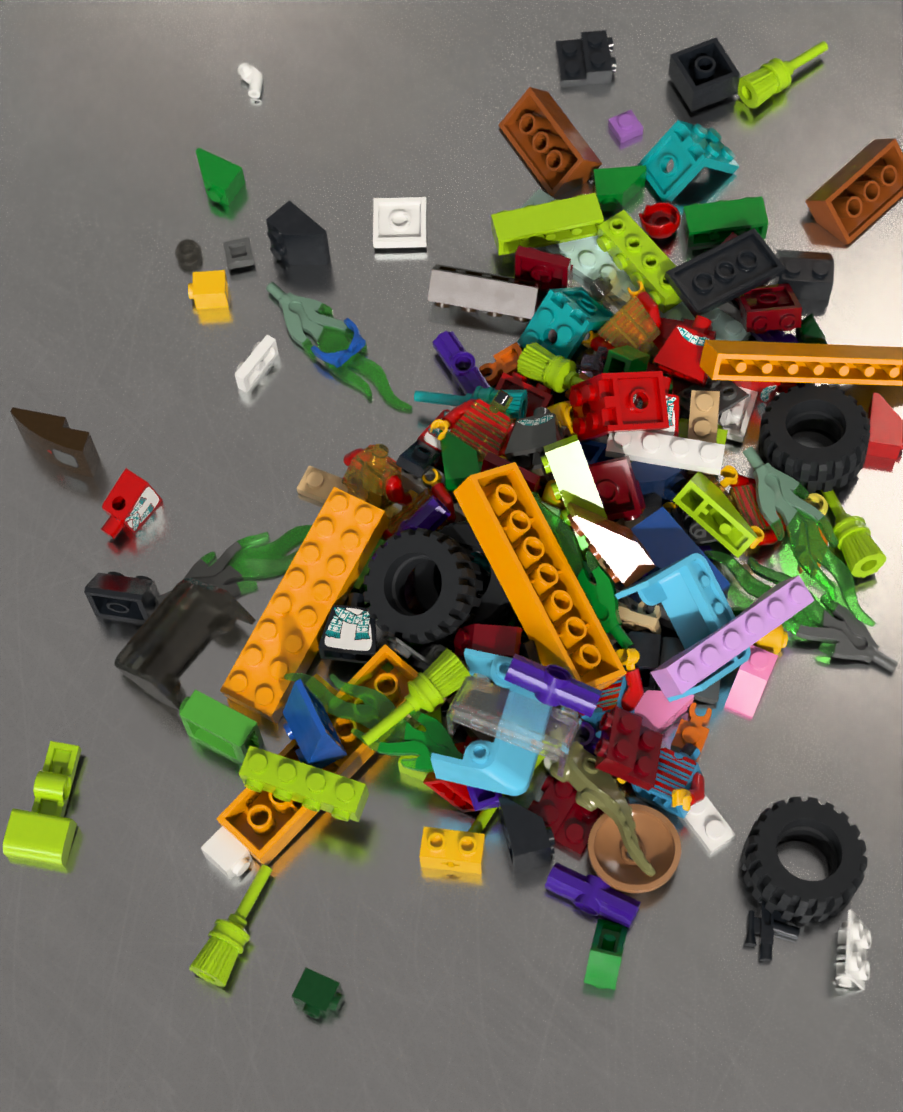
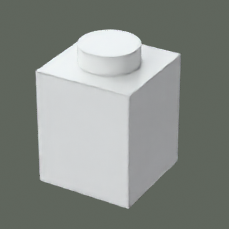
(227, 853)

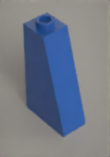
(669, 543)

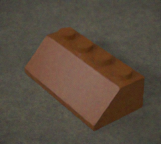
(549, 142)
(860, 190)

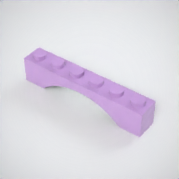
(727, 642)

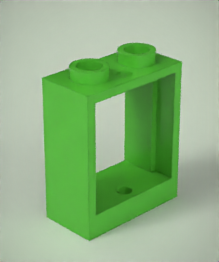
(219, 726)

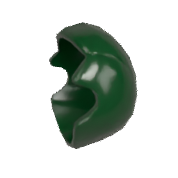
(810, 331)

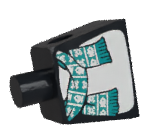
(349, 632)

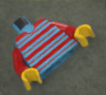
(623, 693)
(677, 781)

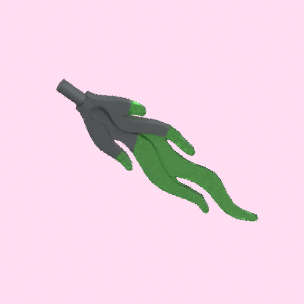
(246, 563)
(847, 635)

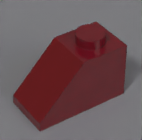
(489, 639)

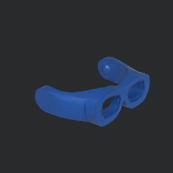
(340, 357)

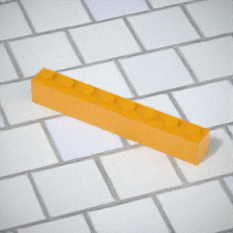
(802, 362)

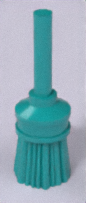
(517, 407)

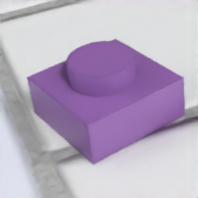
(625, 126)

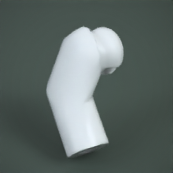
(252, 77)

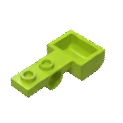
(44, 832)

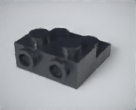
(586, 60)

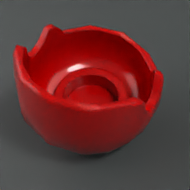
(660, 220)

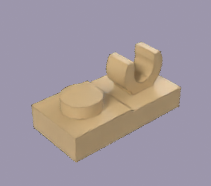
(640, 621)

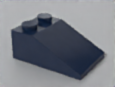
(658, 482)

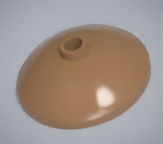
(656, 839)

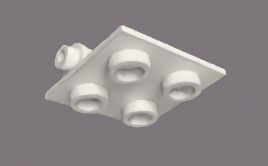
(853, 941)

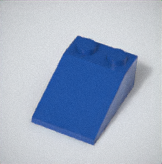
(311, 728)

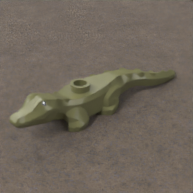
(602, 791)

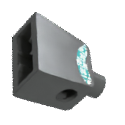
(530, 436)

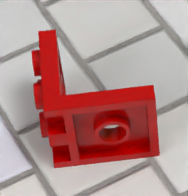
(607, 406)

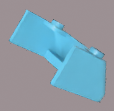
(693, 606)
(487, 764)

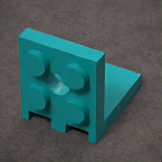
(691, 150)
(570, 315)

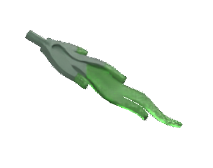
(330, 334)
(781, 493)

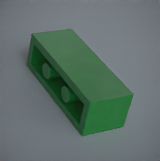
(715, 221)

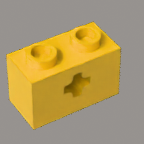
(452, 850)

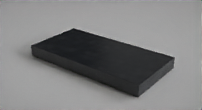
(724, 272)

